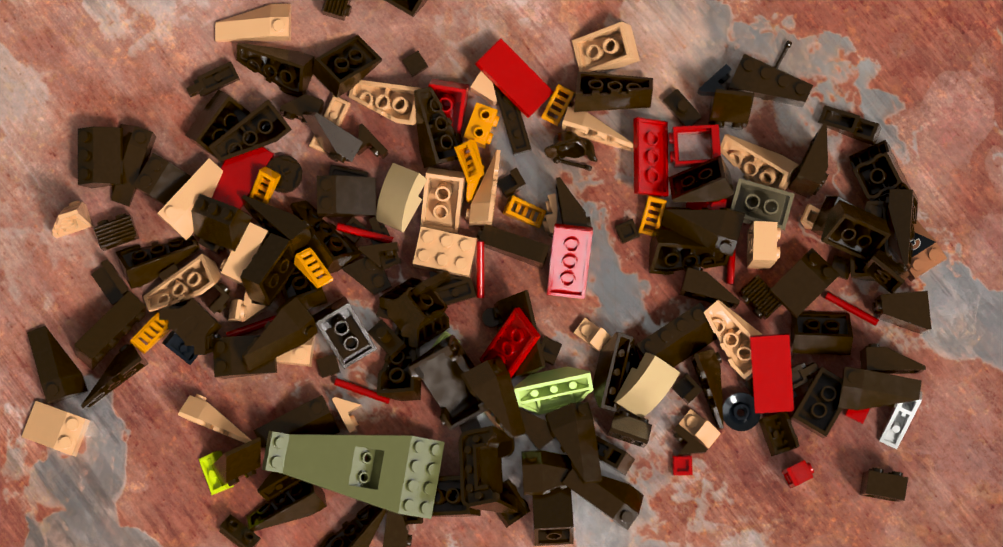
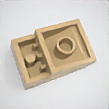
(399, 197)
(646, 385)

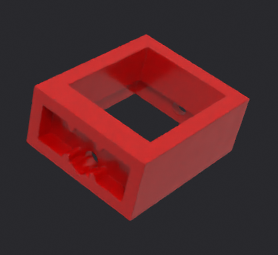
(699, 129)

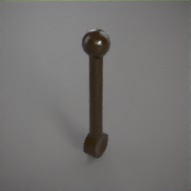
(788, 44)
(557, 160)

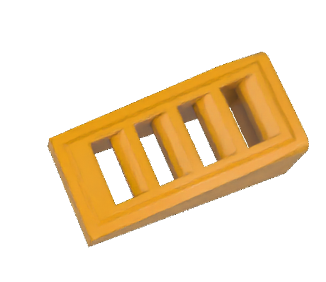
(545, 116)
(460, 150)
(268, 177)
(472, 186)
(513, 199)
(645, 214)
(309, 257)
(160, 326)

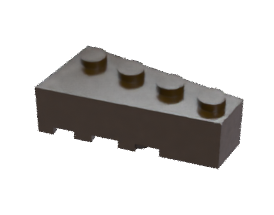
(769, 83)
(109, 330)

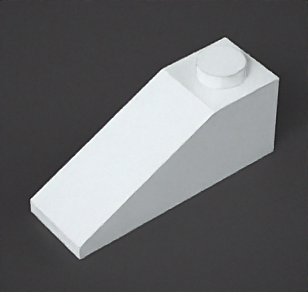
(899, 422)

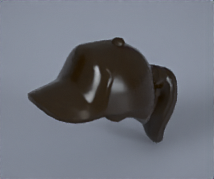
(570, 145)

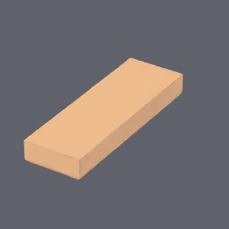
(335, 113)

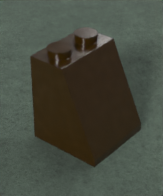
(904, 310)
(553, 518)

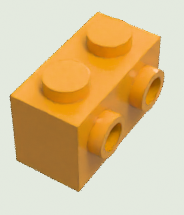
(481, 125)

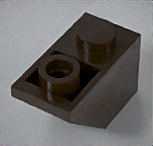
(296, 107)

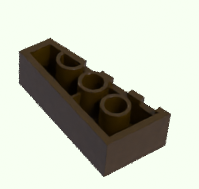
(611, 92)

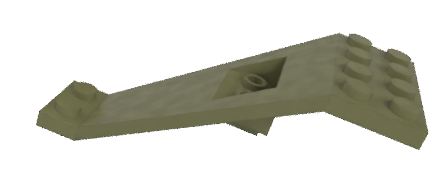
(398, 470)

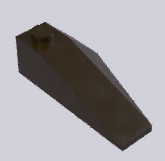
(434, 130)
(326, 242)
(675, 252)
(122, 367)
(308, 418)
(293, 504)

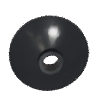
(733, 404)

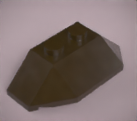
(612, 369)

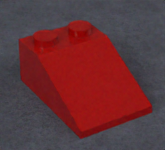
(453, 99)

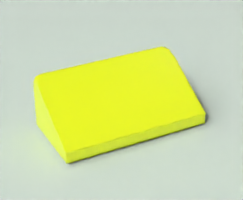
(212, 480)

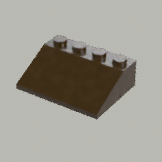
(812, 170)
(502, 310)

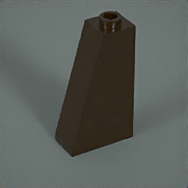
(514, 246)

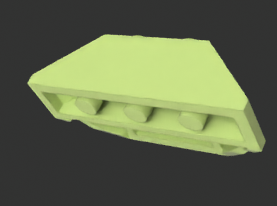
(553, 389)

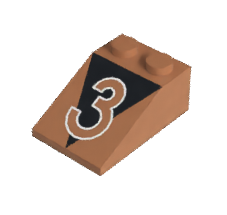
(925, 251)

